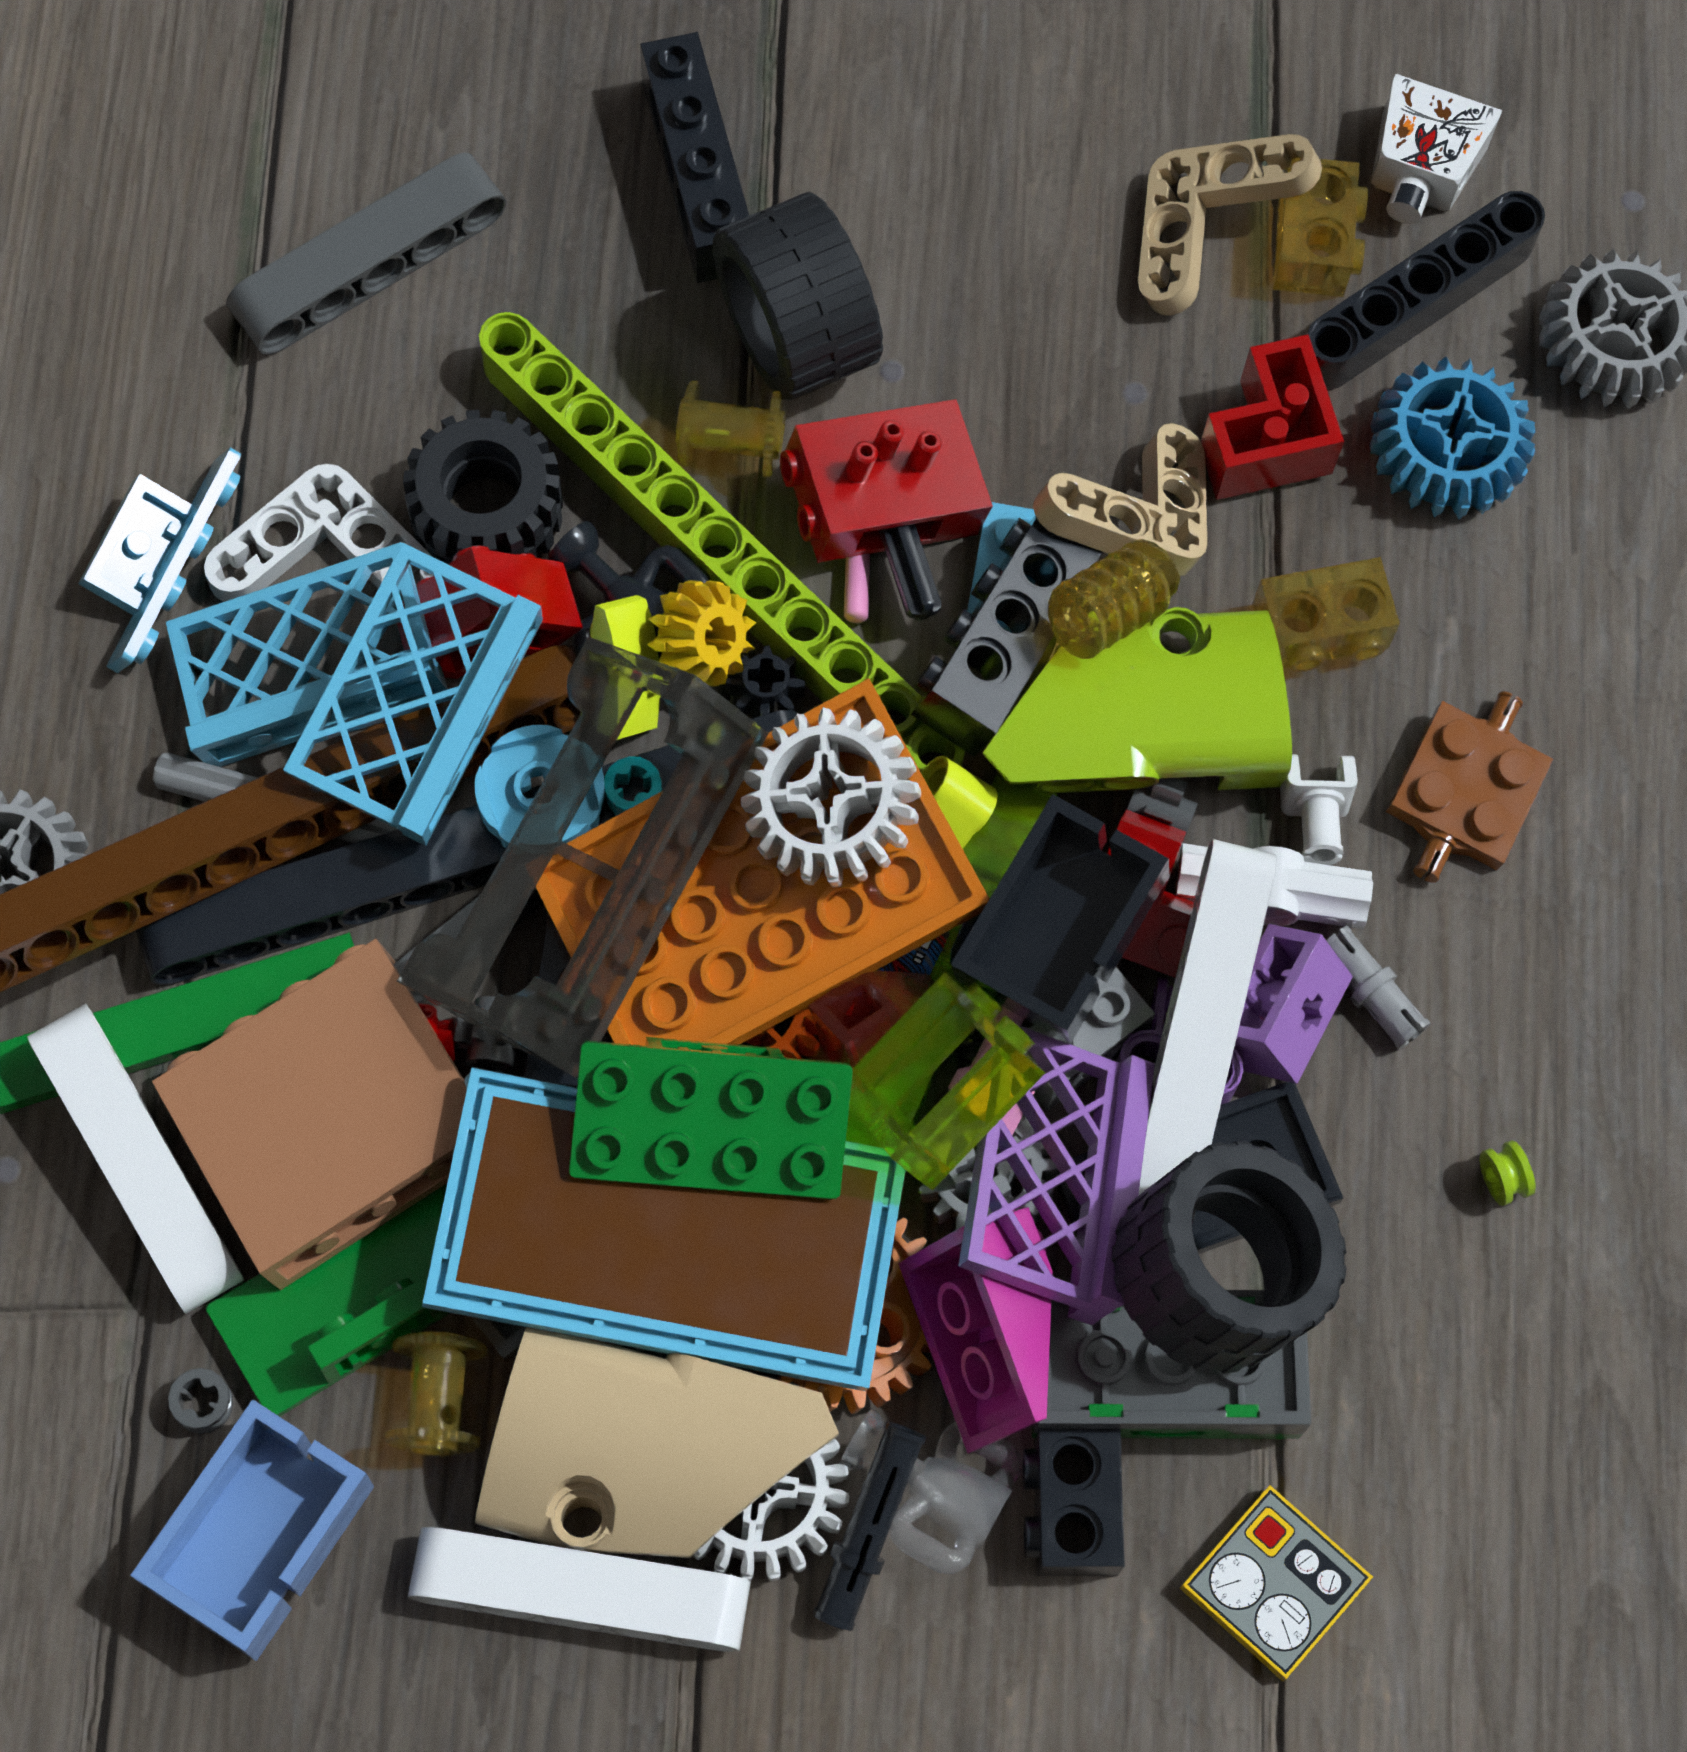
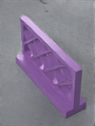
(1110, 1182)

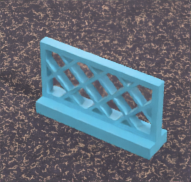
(466, 717)
(281, 718)

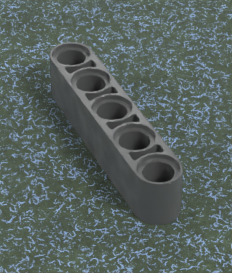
(366, 253)

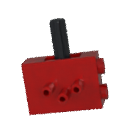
(889, 488)

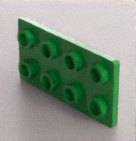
(710, 1117)
(335, 1315)

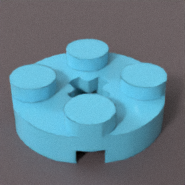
(509, 772)

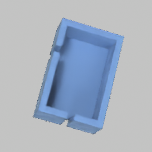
(253, 1529)

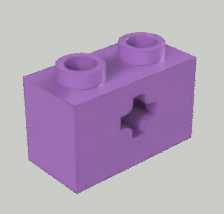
(1289, 1002)

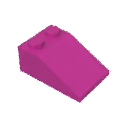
(983, 1335)

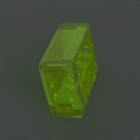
(915, 1051)

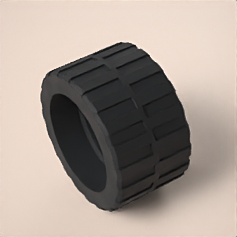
(798, 295)
(1279, 1217)

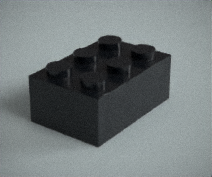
(1061, 919)

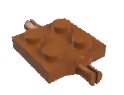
(1469, 786)

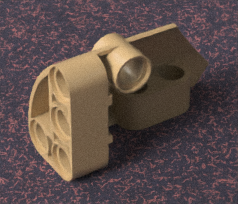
(643, 1441)

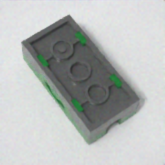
(1119, 1380)

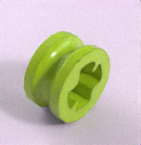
(1507, 1173)

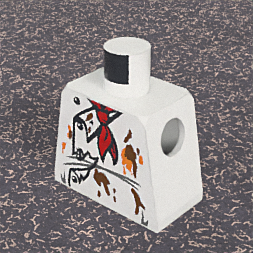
(1428, 147)

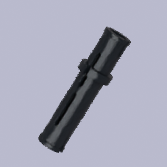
(868, 1528)

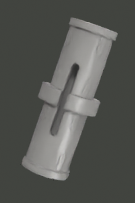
(1376, 990)

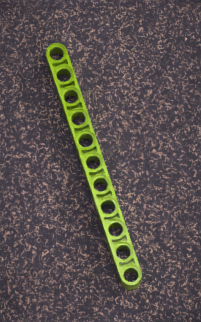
(703, 526)

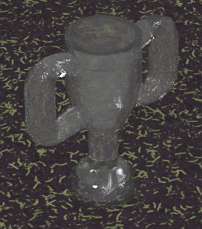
(945, 1490)

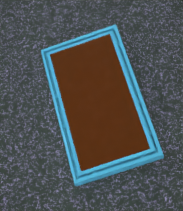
(659, 1266)

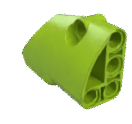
(1156, 712)

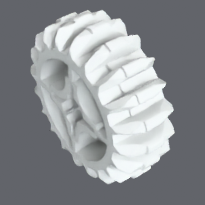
(804, 797)
(788, 1495)

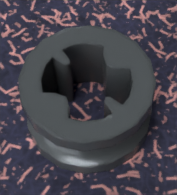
(189, 1418)

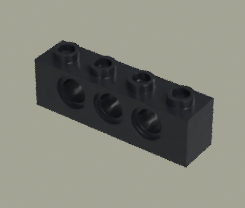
(692, 144)
(953, 698)

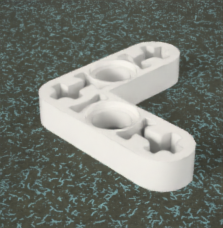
(315, 523)

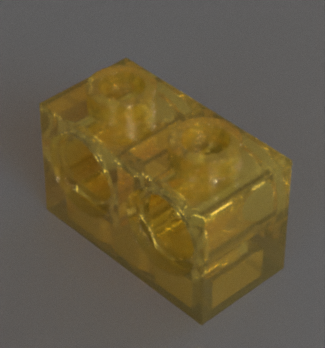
(1311, 225)
(1320, 601)

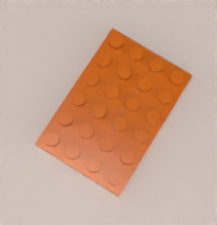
(764, 944)

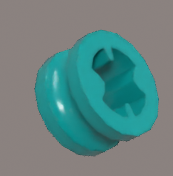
(622, 773)

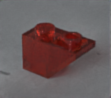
(863, 1010)

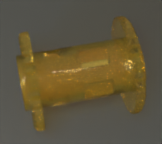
(730, 428)
(436, 1393)

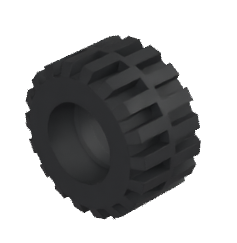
(477, 451)

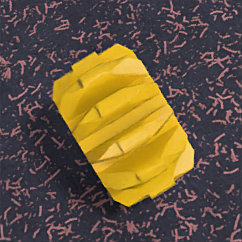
(703, 631)

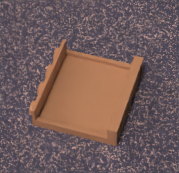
(320, 1113)

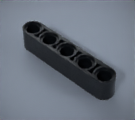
(1436, 270)

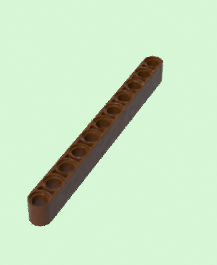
(241, 833)

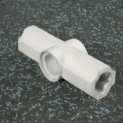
(1299, 888)

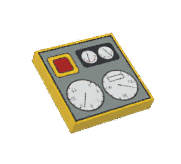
(1276, 1583)

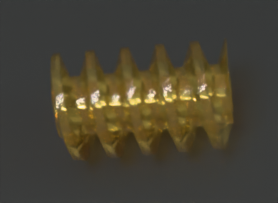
(1112, 598)

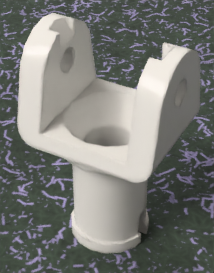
(1320, 808)

